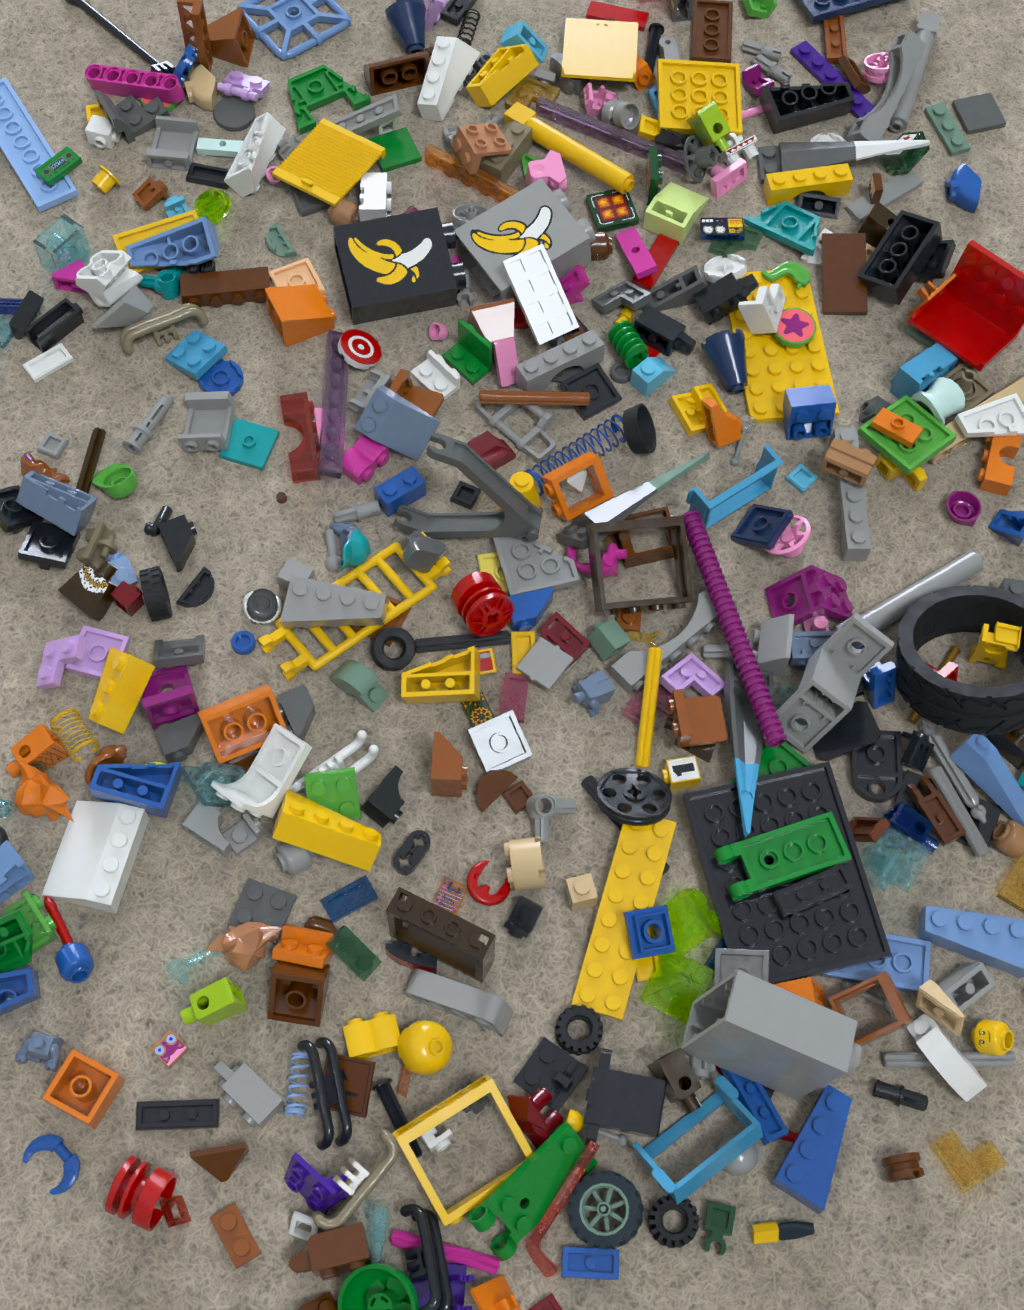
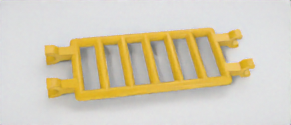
(305, 658)

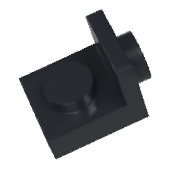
(918, 750)

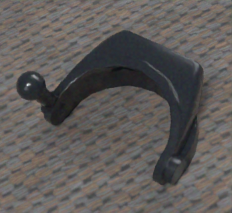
(673, 139)

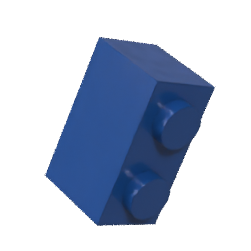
(400, 490)

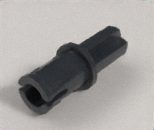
(900, 1095)

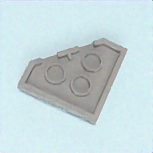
(533, 566)

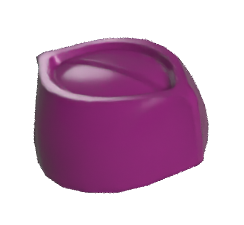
(963, 508)

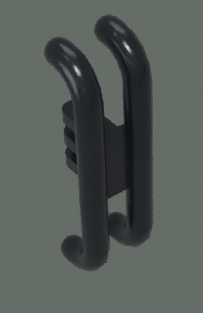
(328, 1091)
(429, 1258)

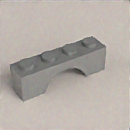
(540, 370)

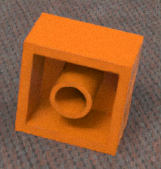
(83, 1089)

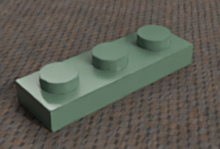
(947, 129)

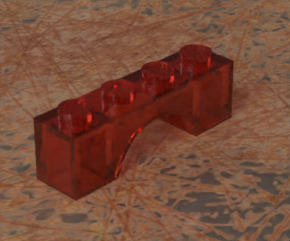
(296, 414)

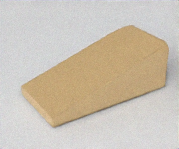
(939, 1007)

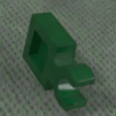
(720, 1222)

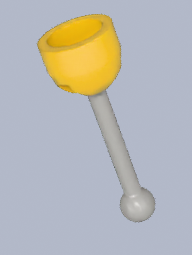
(576, 1120)

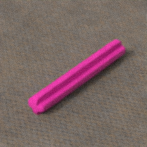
(452, 1253)

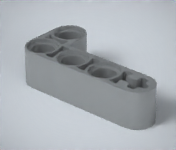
(460, 999)

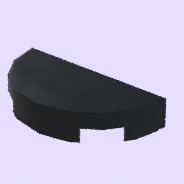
(198, 591)

